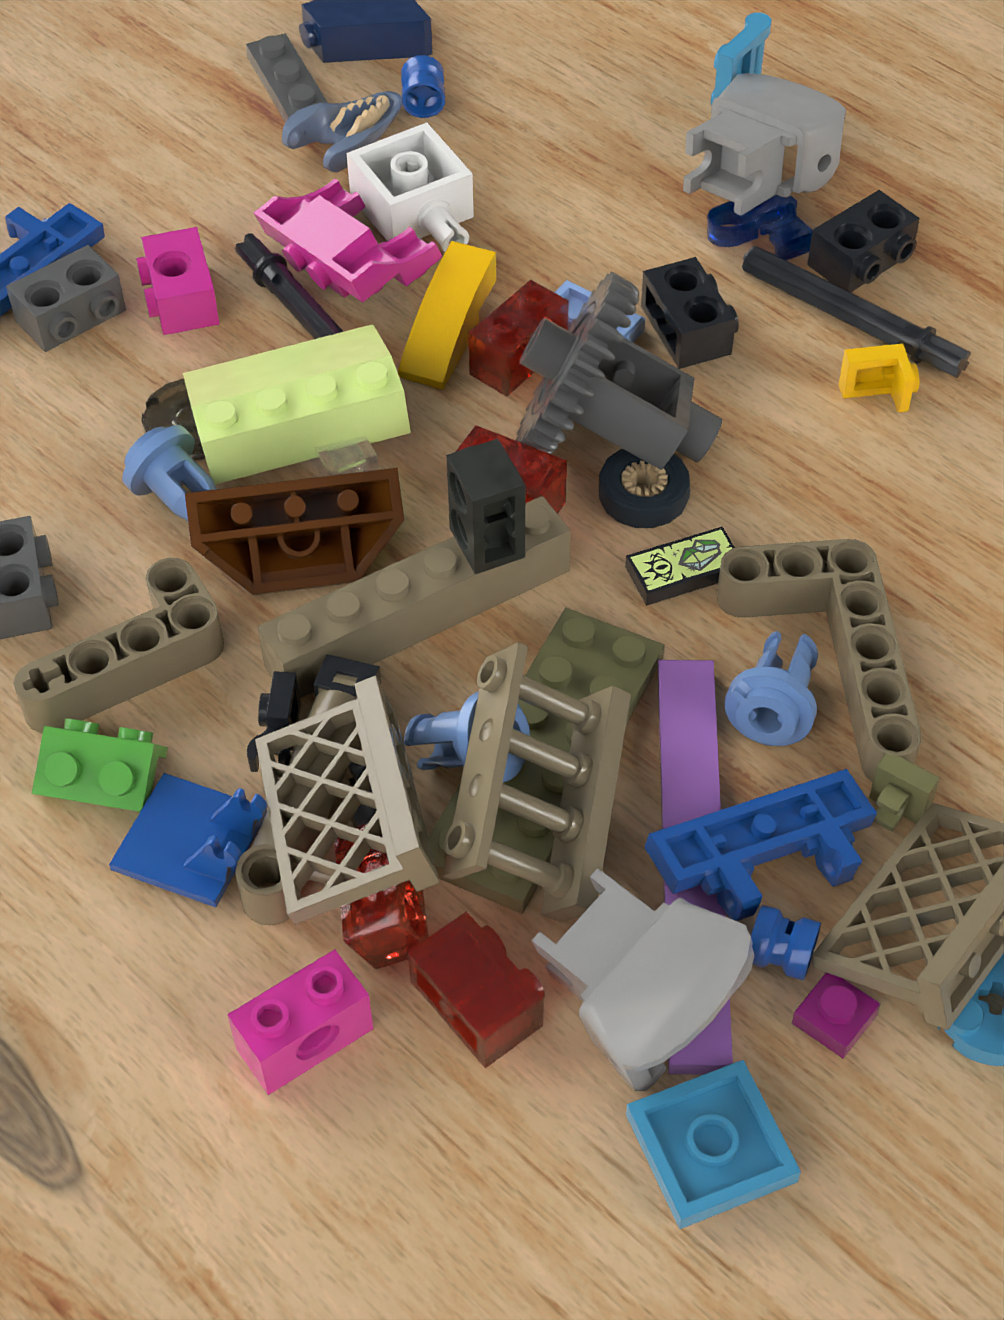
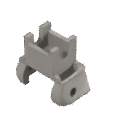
(749, 136)
(647, 975)

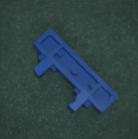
(43, 243)
(728, 843)

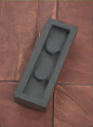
(283, 74)

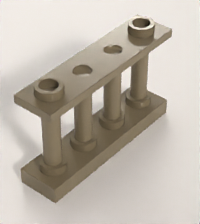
(588, 790)

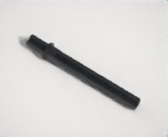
(272, 272)
(857, 312)

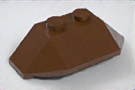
(297, 529)

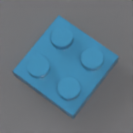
(712, 1144)

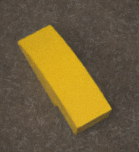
(448, 314)

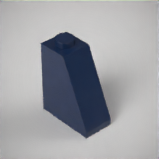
(365, 29)

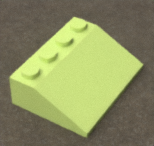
(296, 398)

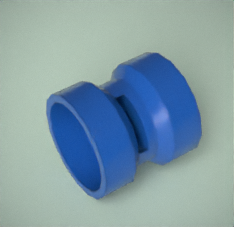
(423, 86)
(784, 942)

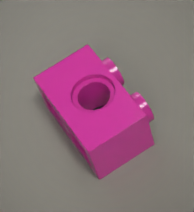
(179, 281)
(301, 1021)

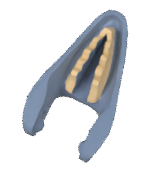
(343, 124)

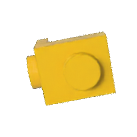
(879, 372)

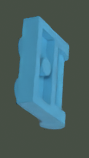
(742, 53)

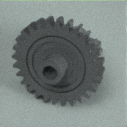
(611, 385)

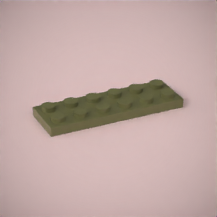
(577, 661)

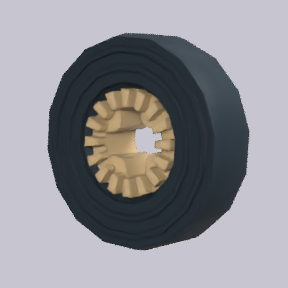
(640, 509)

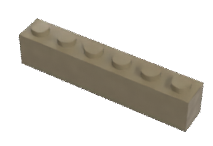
(410, 601)

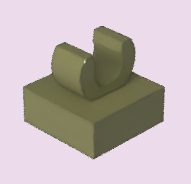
(901, 791)

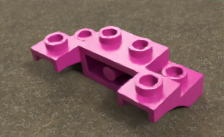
(338, 248)

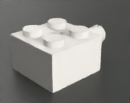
(413, 184)

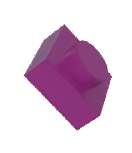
(835, 1014)

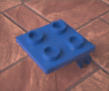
(189, 838)

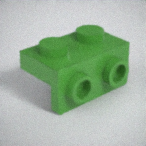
(95, 767)

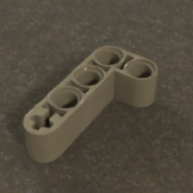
(129, 657)

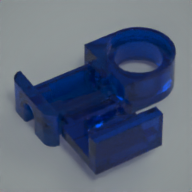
(773, 217)

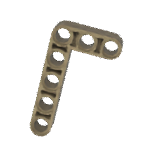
(848, 586)

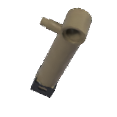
(259, 864)

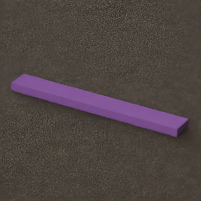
(687, 792)

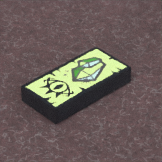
(678, 565)

